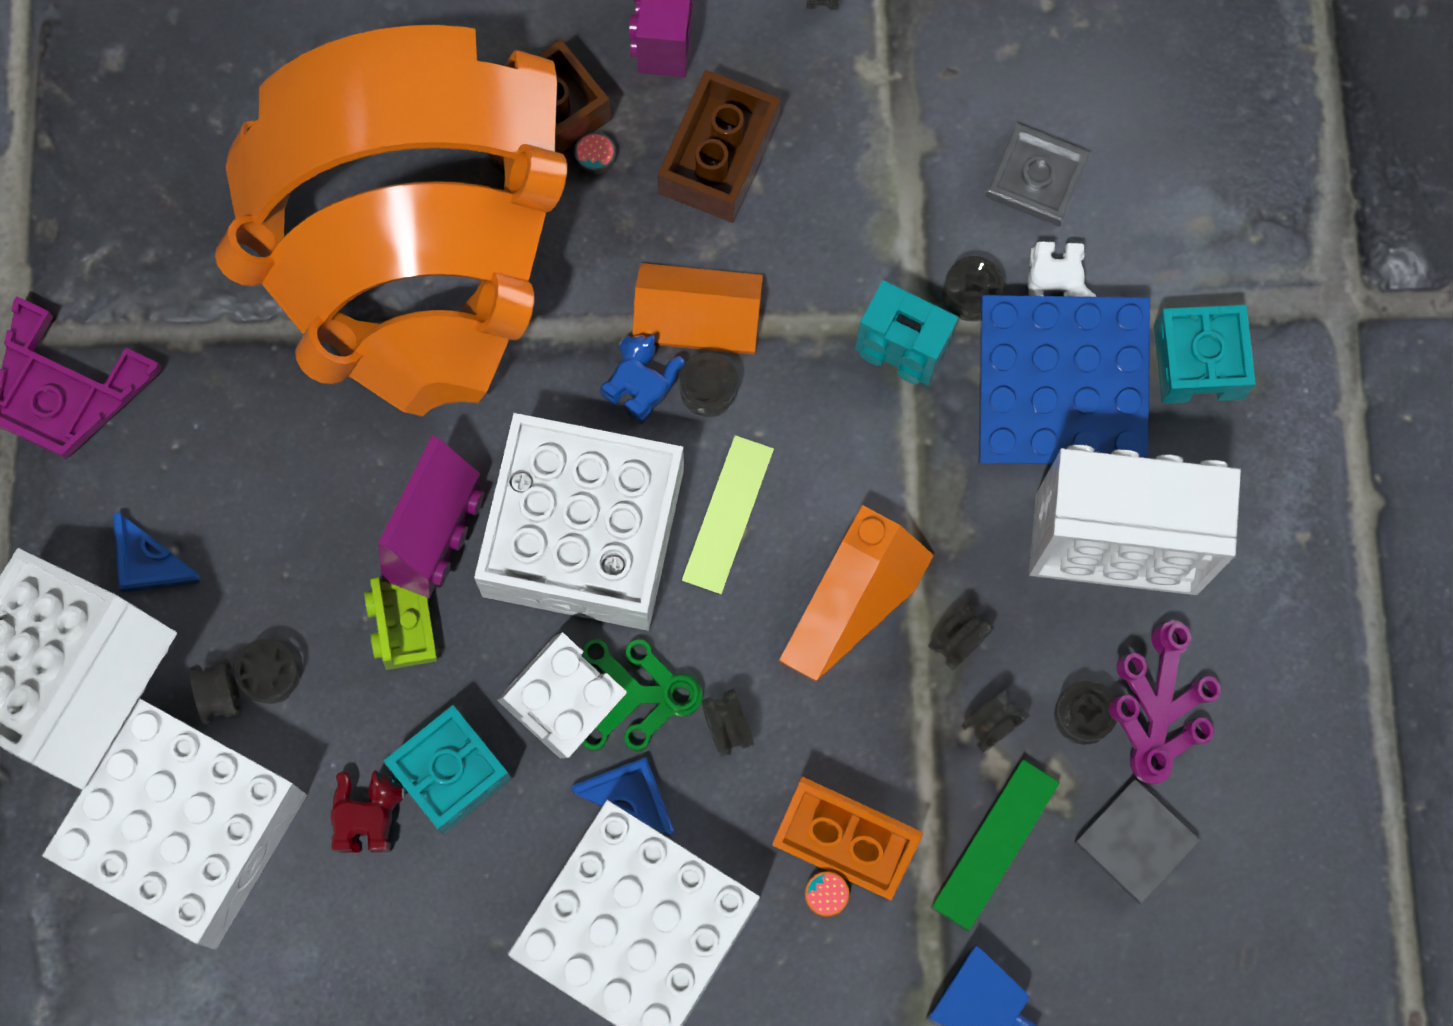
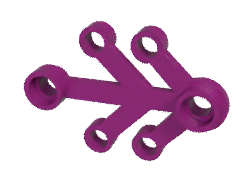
(1160, 707)

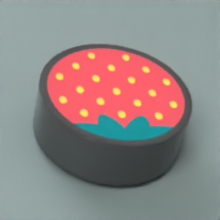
(595, 153)

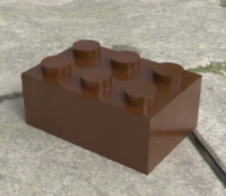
(579, 101)
(719, 146)

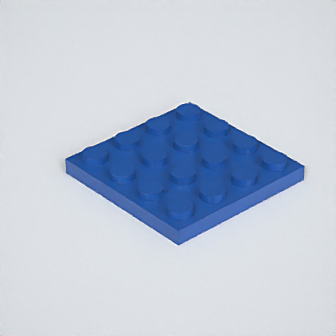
(1062, 376)

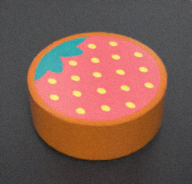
(826, 894)

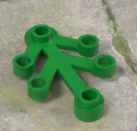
(640, 694)

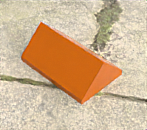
(697, 308)
(847, 838)

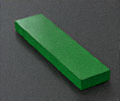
(995, 845)

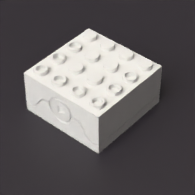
(1134, 520)
(580, 521)
(69, 666)
(175, 825)
(634, 924)

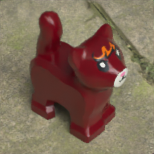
(364, 818)

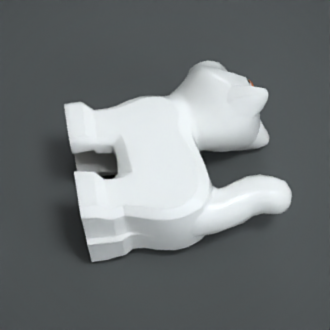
(1057, 276)

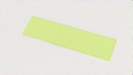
(727, 514)

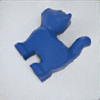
(641, 383)

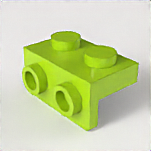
(402, 624)

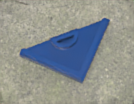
(145, 562)
(632, 790)

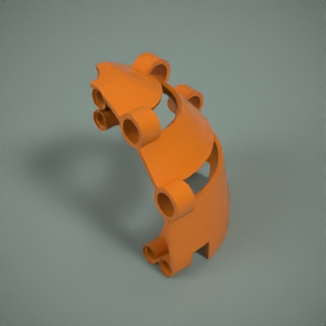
(380, 97)

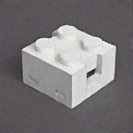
(561, 696)

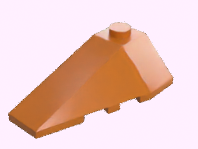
(864, 583)

